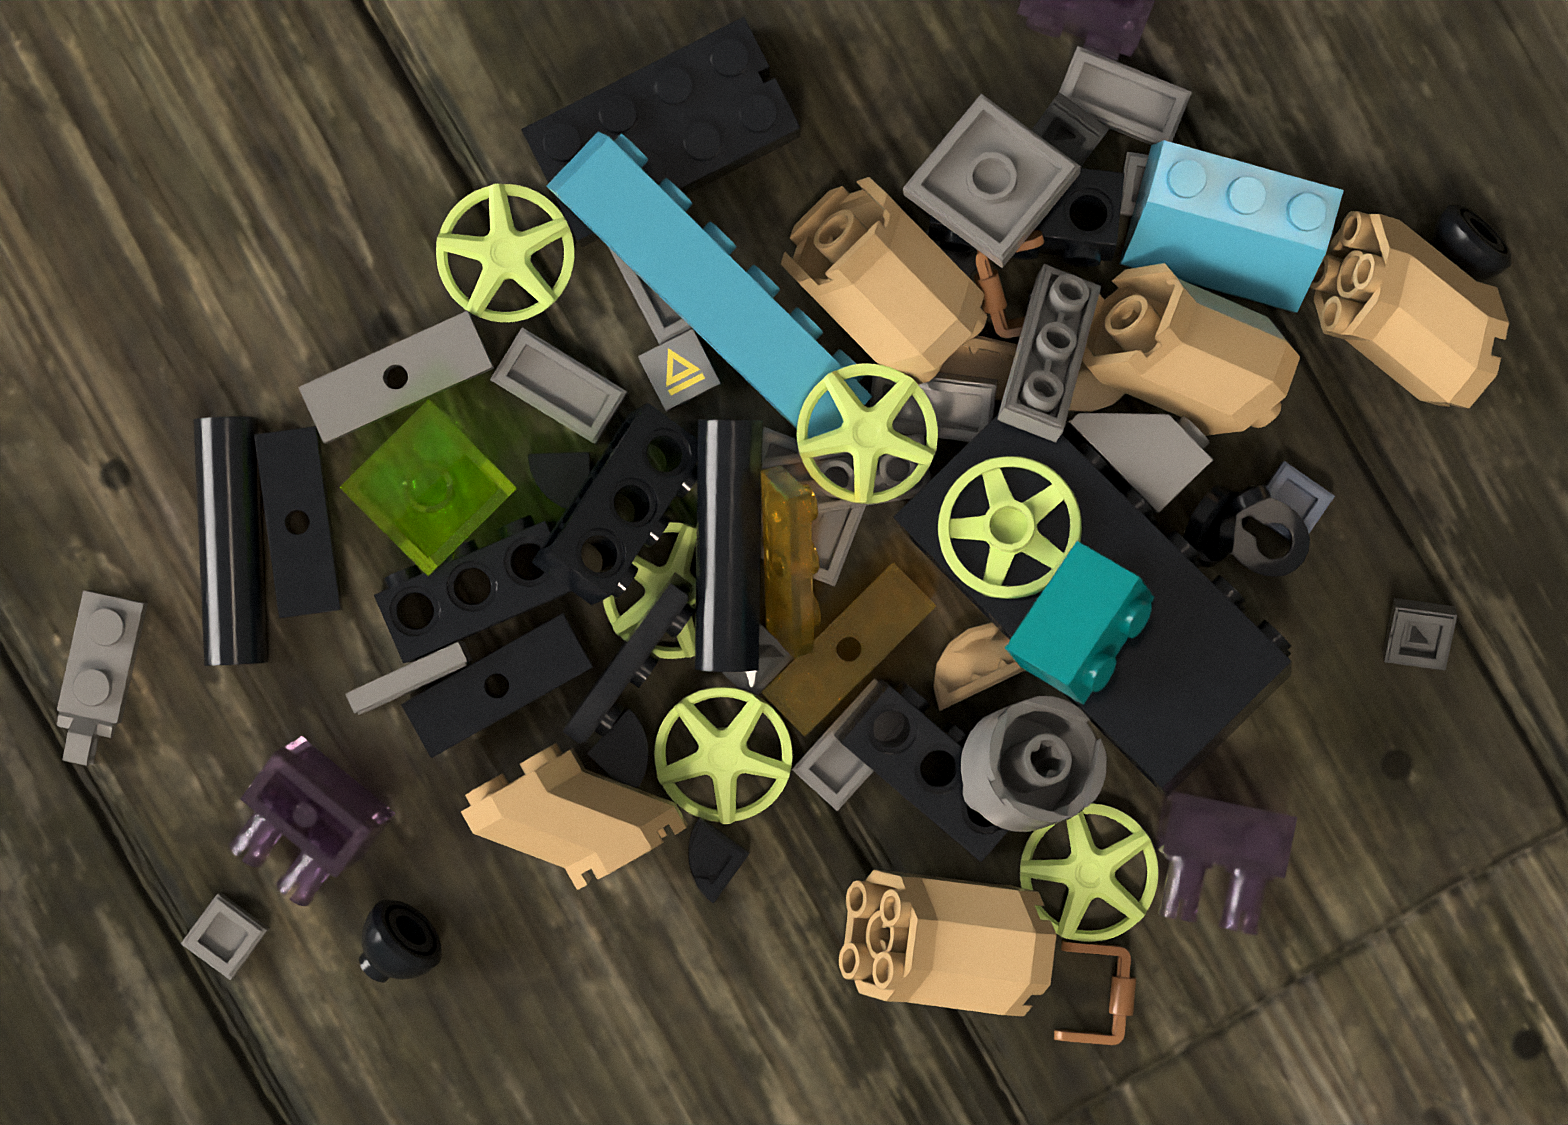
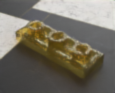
(789, 560)
(879, 623)

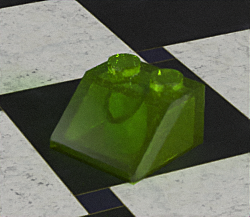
(429, 486)

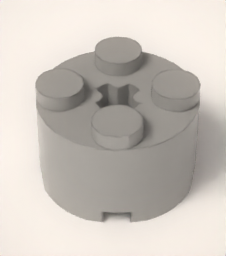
(1028, 735)

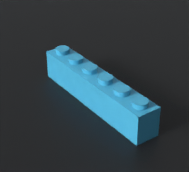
(701, 280)

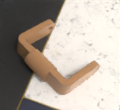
(994, 299)
(1121, 994)

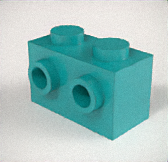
(1081, 623)

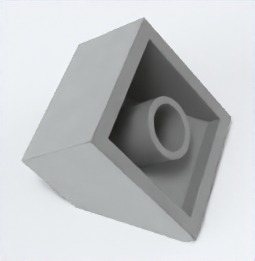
(1144, 451)

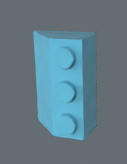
(1230, 225)

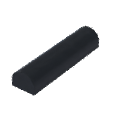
(230, 541)
(728, 545)

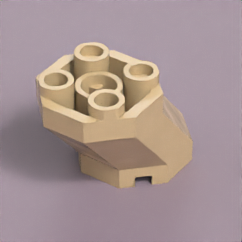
(885, 280)
(1409, 310)
(1189, 352)
(571, 815)
(947, 942)

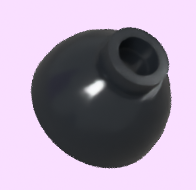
(1471, 243)
(398, 942)

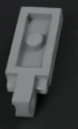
(98, 672)

